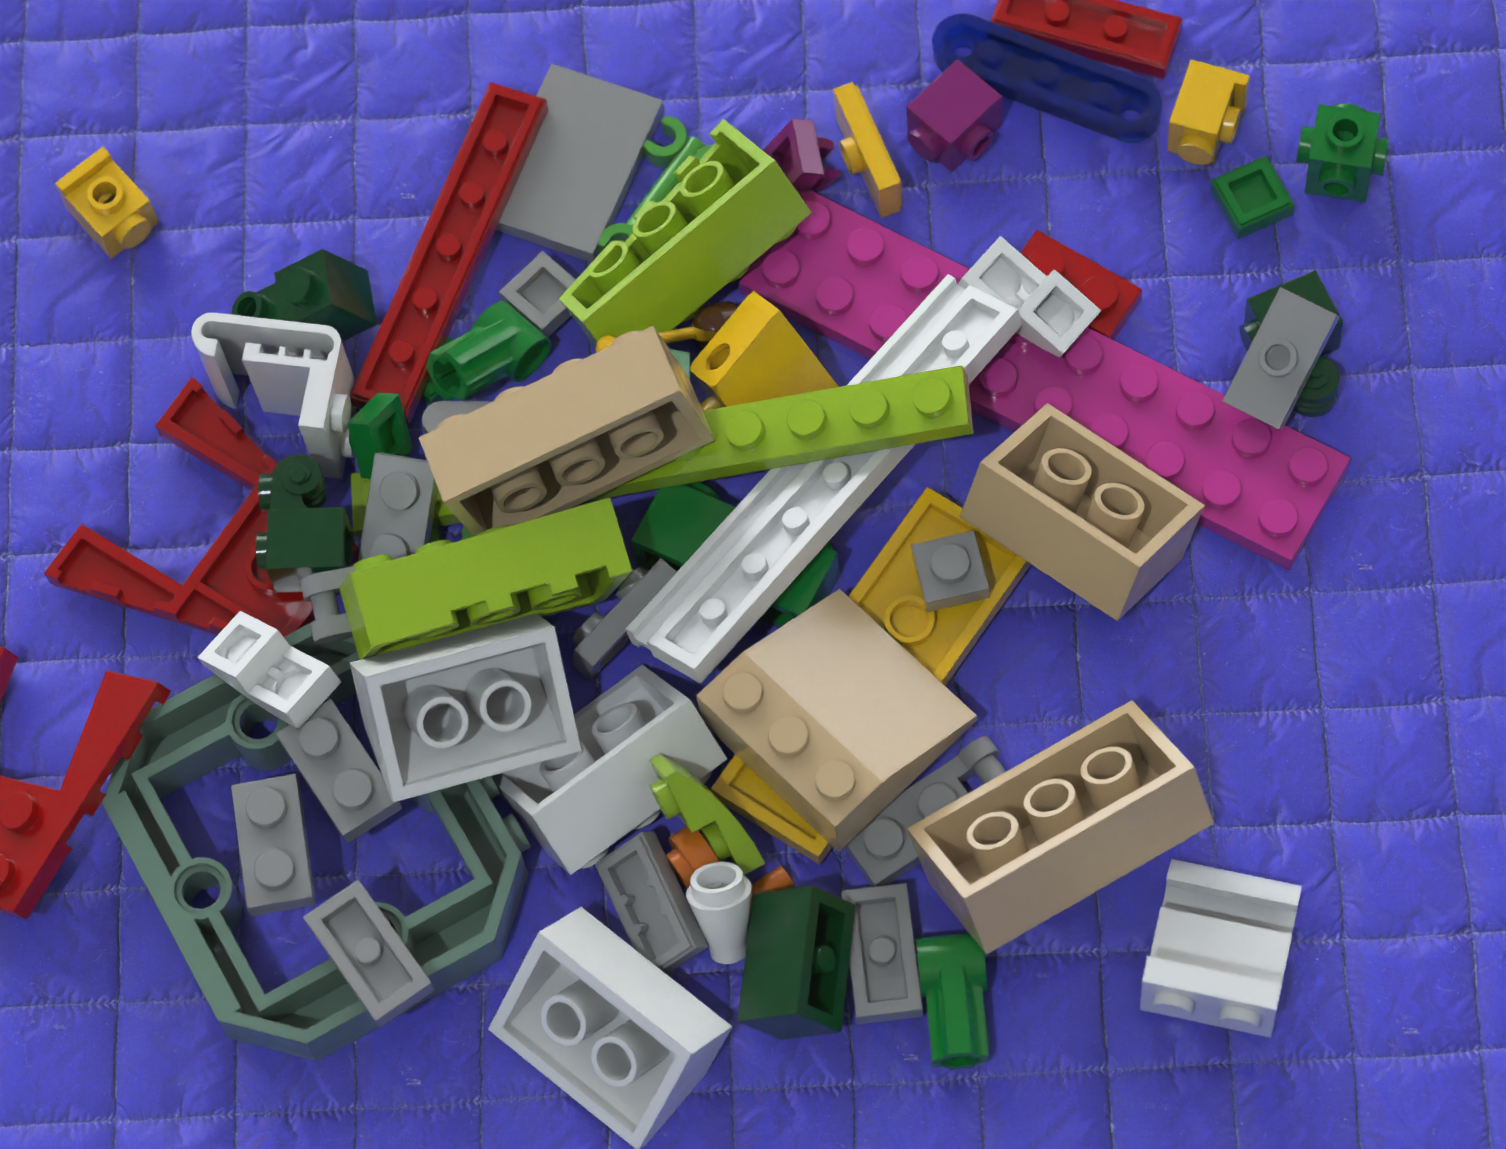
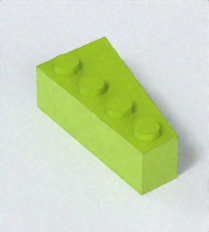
(690, 242)
(486, 579)

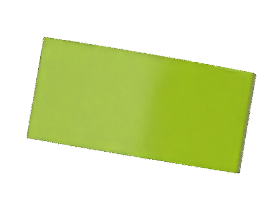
(698, 808)

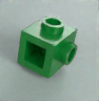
(1342, 151)

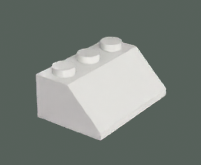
(466, 706)
(602, 793)
(608, 1026)

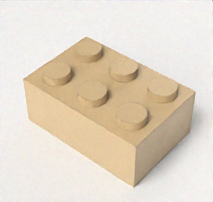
(1081, 511)

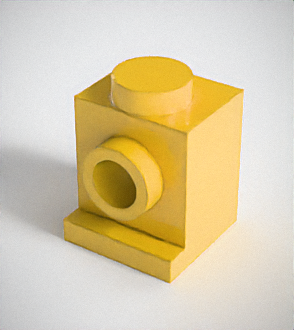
(1207, 112)
(107, 203)

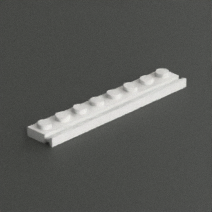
(805, 504)

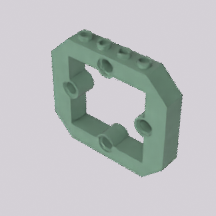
(318, 1008)

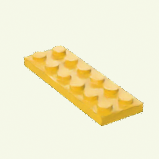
(895, 602)

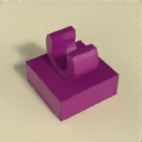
(801, 156)

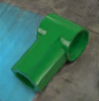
(495, 347)
(954, 983)

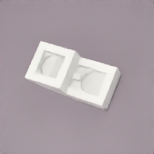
(1048, 305)
(269, 670)

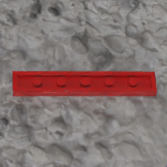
(451, 246)

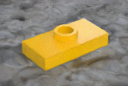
(865, 150)

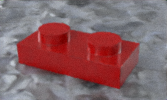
(1105, 289)

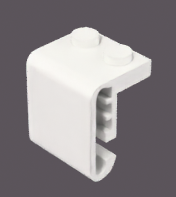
(293, 372)
(1220, 948)

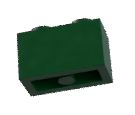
(796, 963)

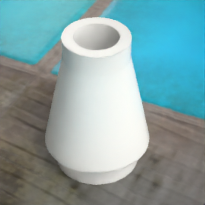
(722, 908)

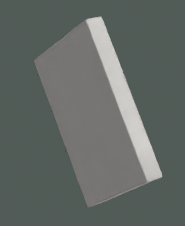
(580, 162)

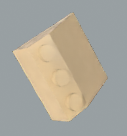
(833, 716)

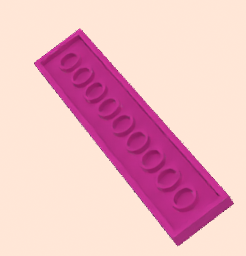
(1255, 480)

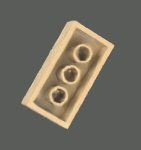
(567, 435)
(1060, 826)

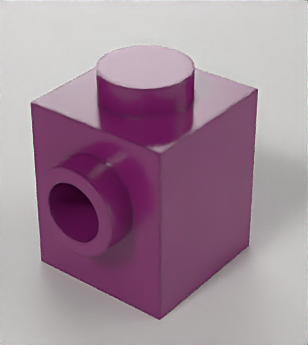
(954, 117)

